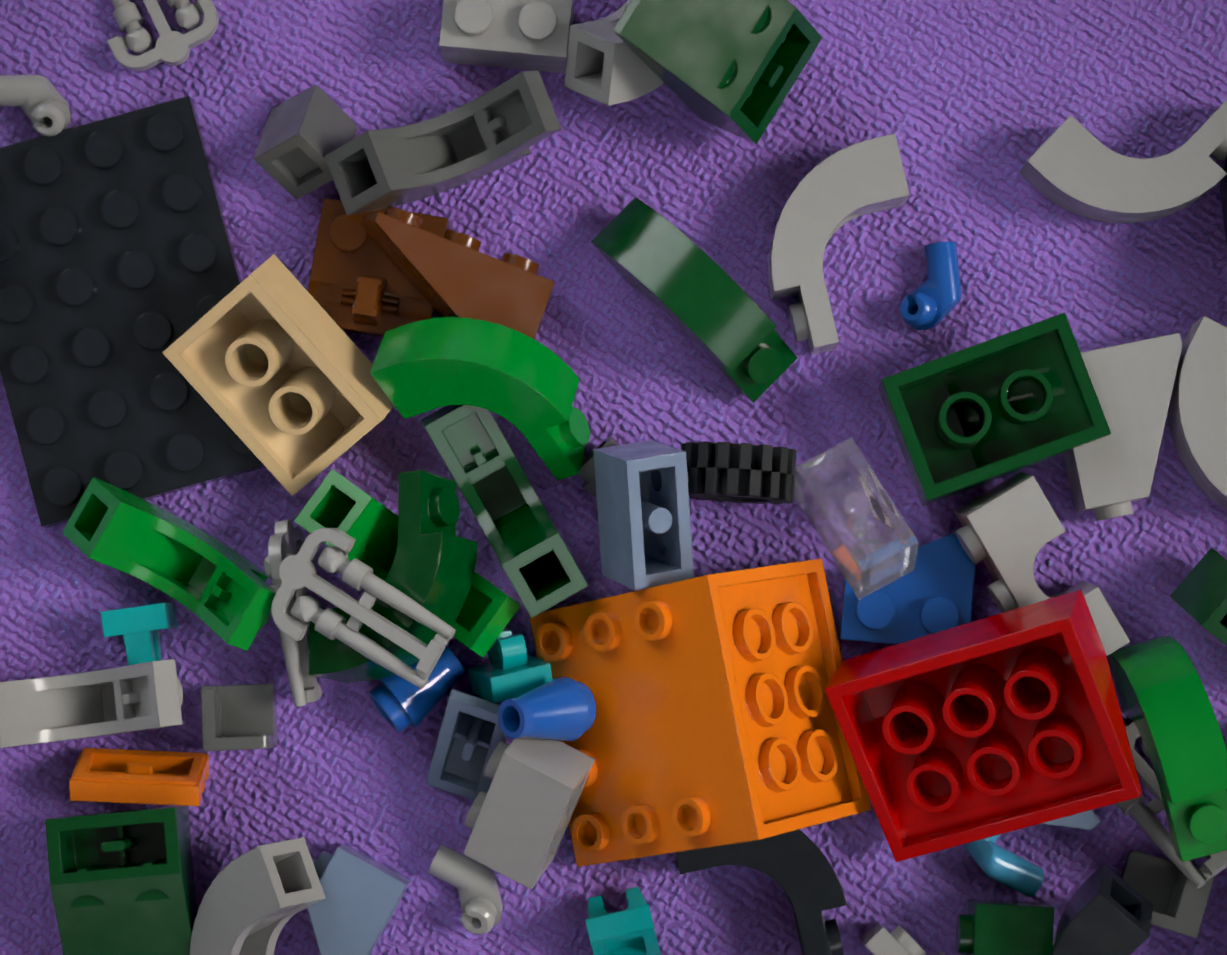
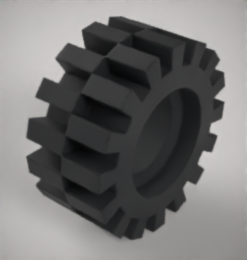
(740, 472)

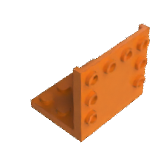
(705, 712)

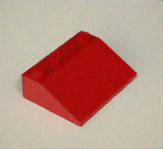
(986, 727)

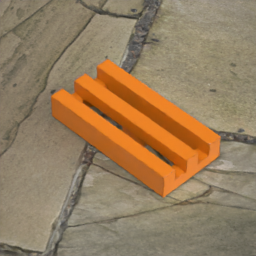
(139, 776)

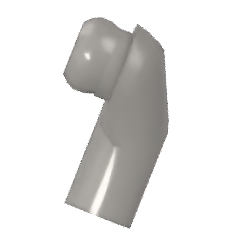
(38, 100)
(475, 886)

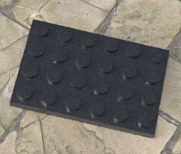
(102, 267)

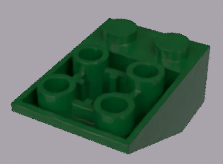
(723, 56)
(123, 881)

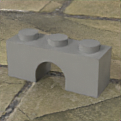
(1007, 532)

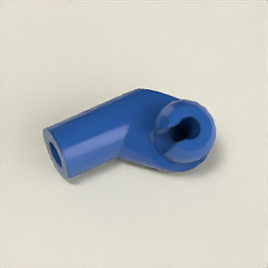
(937, 294)

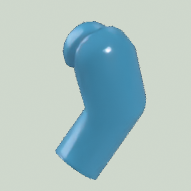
(1006, 866)

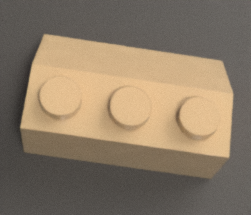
(281, 375)

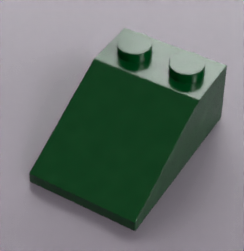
(993, 409)

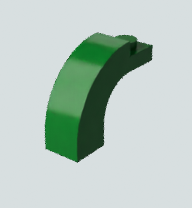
(487, 368)
(348, 508)
(174, 558)
(1182, 738)

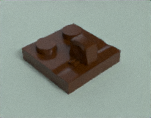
(359, 280)

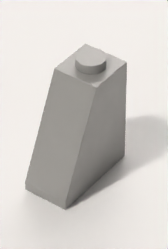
(1134, 394)

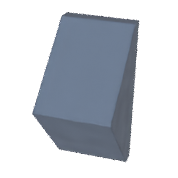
(465, 745)

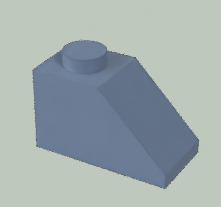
(357, 901)

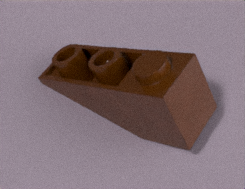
(458, 276)

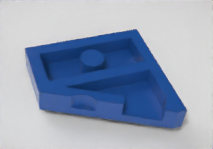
(917, 604)

